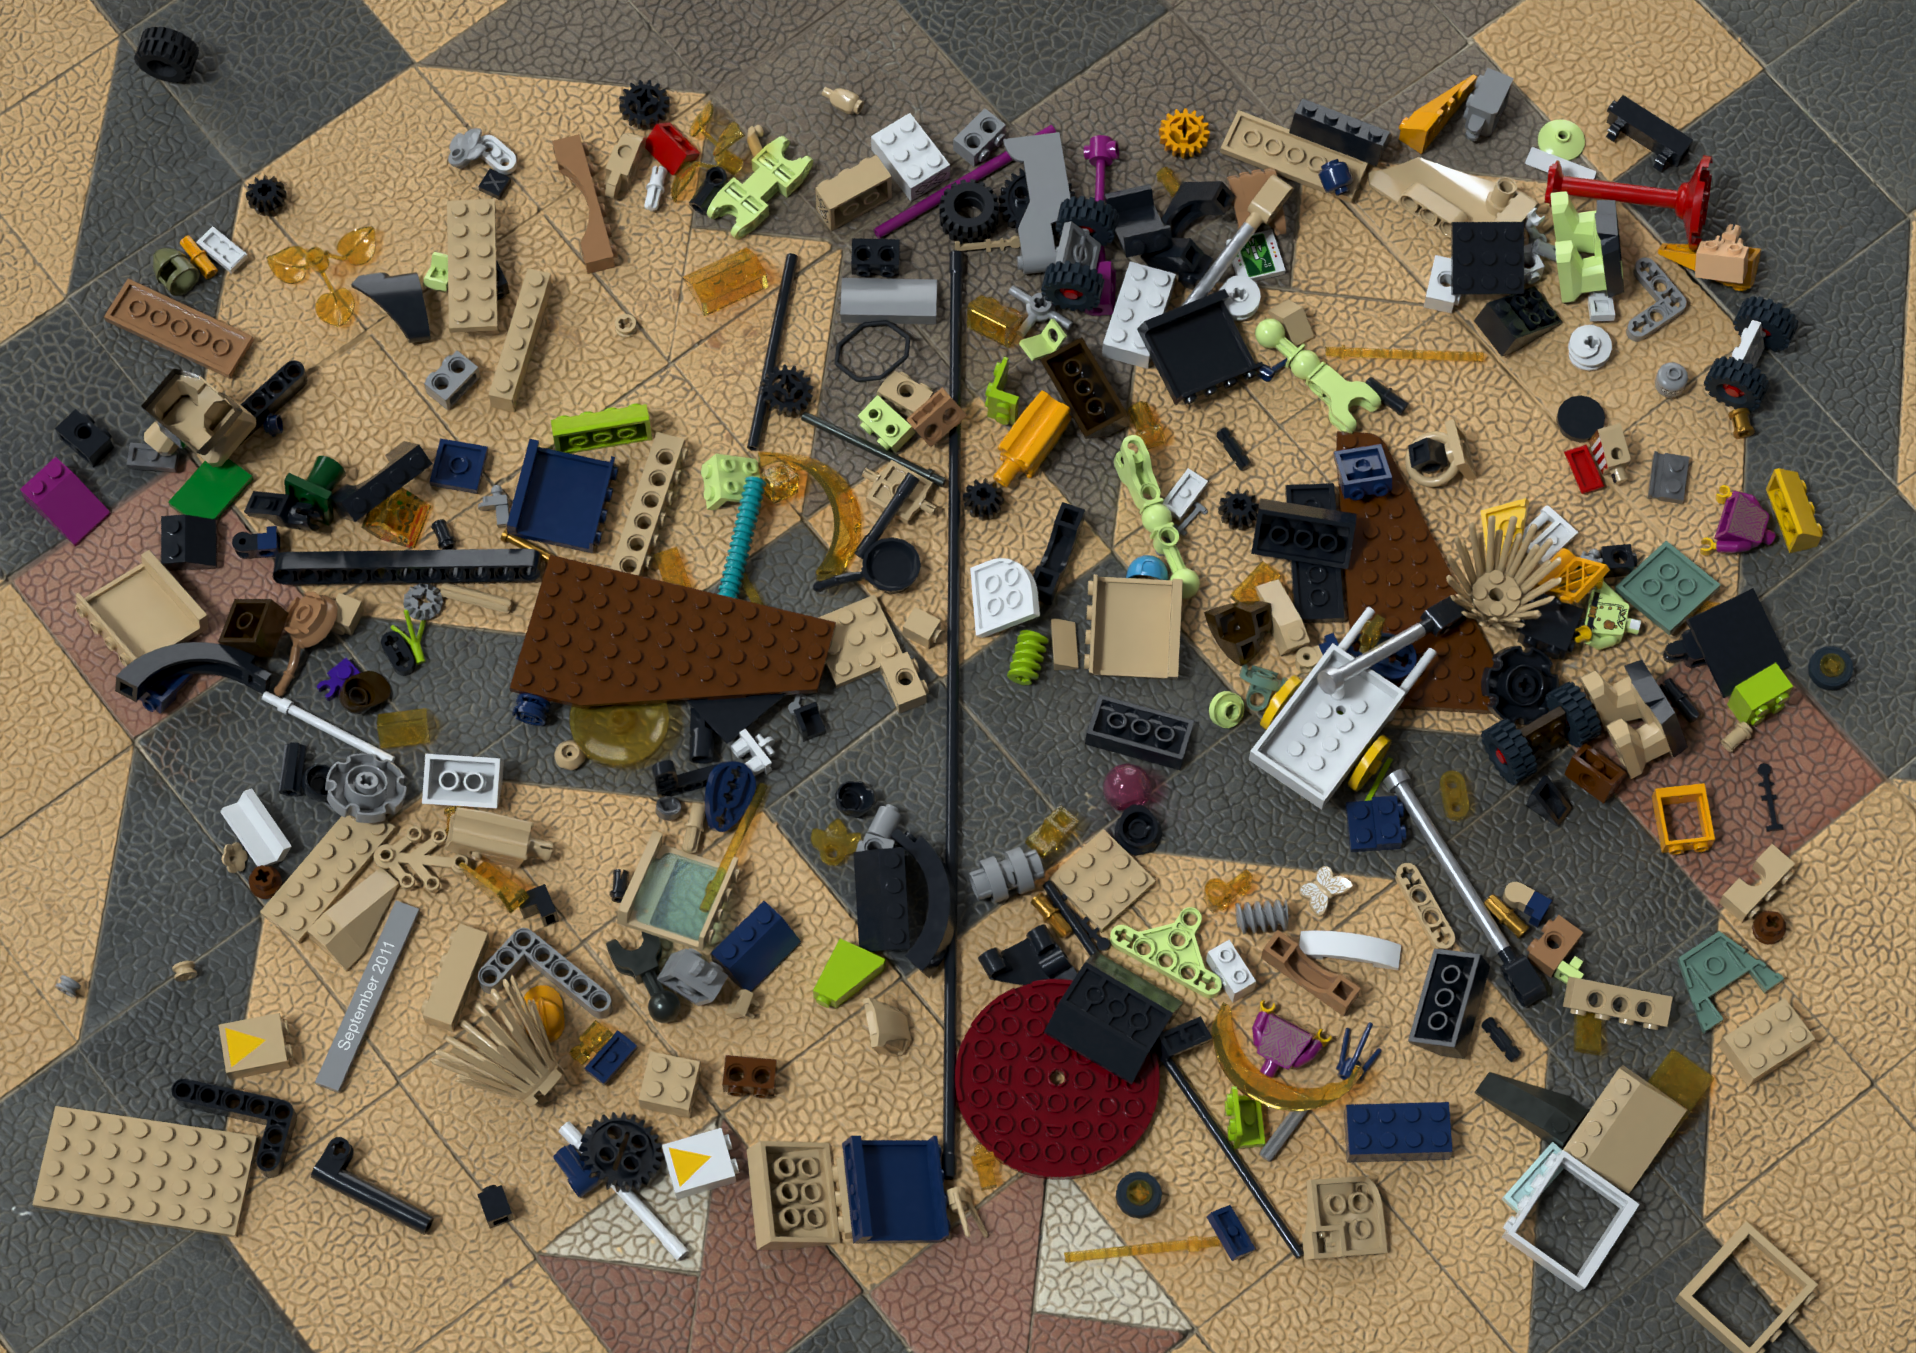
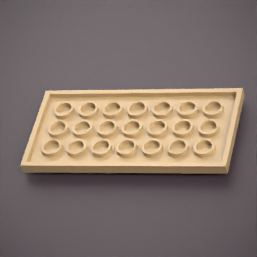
(145, 1171)

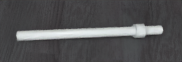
(287, 707)

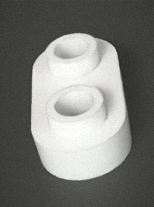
(498, 155)

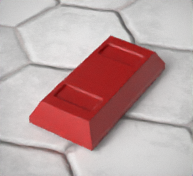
(1584, 469)

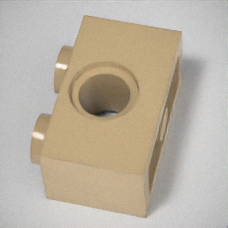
(900, 383)
(904, 696)

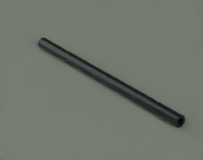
(773, 348)

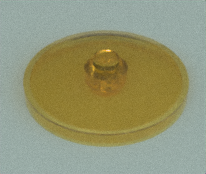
(619, 733)

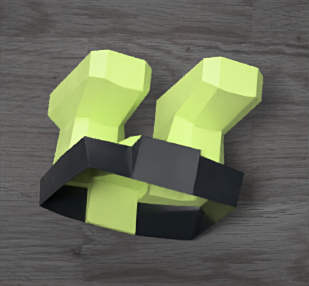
(1590, 233)

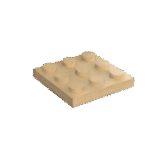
(859, 641)
(1102, 880)

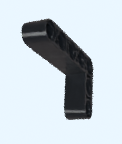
(275, 401)
(244, 1112)

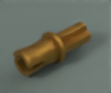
(1051, 915)
(1506, 915)

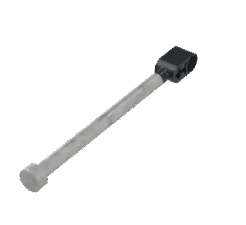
(1515, 970)

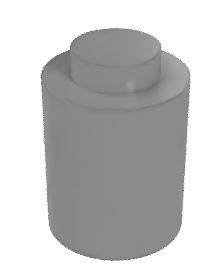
(885, 821)

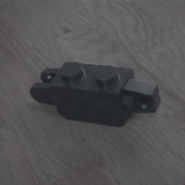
(1684, 650)

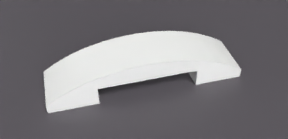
(1350, 947)

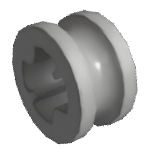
(68, 986)

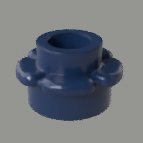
(273, 424)

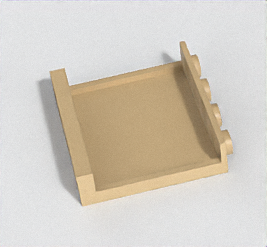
(142, 611)
(1134, 627)

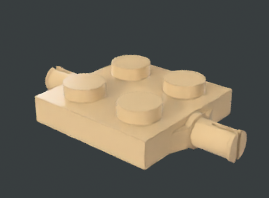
(885, 488)

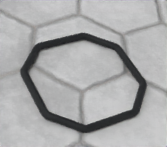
(889, 370)

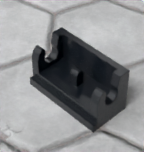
(1182, 1038)

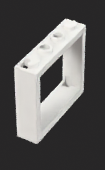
(1596, 1182)

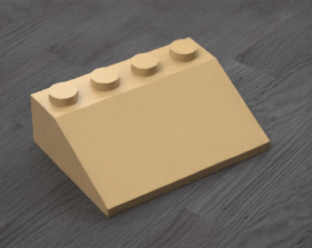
(1625, 1129)
(792, 1195)

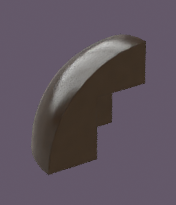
(1240, 628)

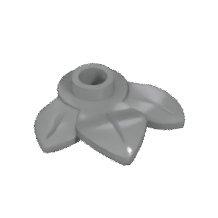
(465, 148)

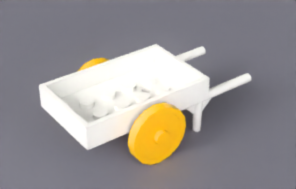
(1314, 745)

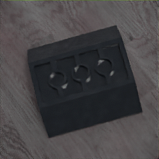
(1112, 1016)

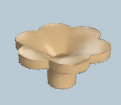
(234, 857)

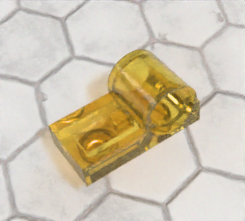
(1239, 885)

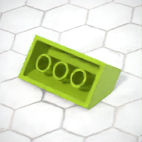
(601, 429)

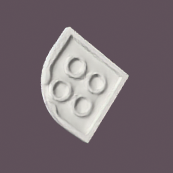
(1002, 596)

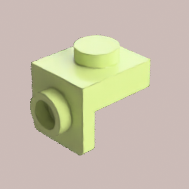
(438, 273)

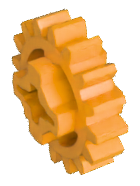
(1172, 133)

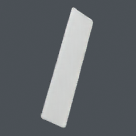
(1542, 161)

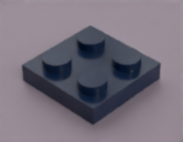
(458, 466)

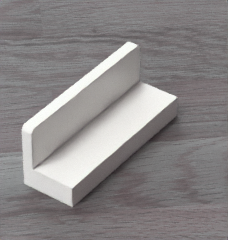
(256, 829)

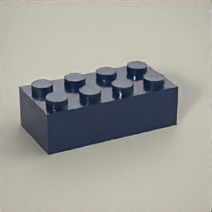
(1397, 1132)

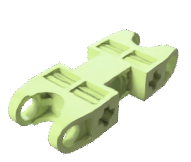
(770, 175)

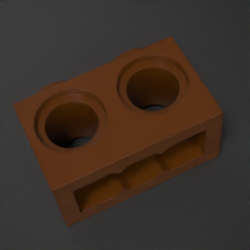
(751, 1069)

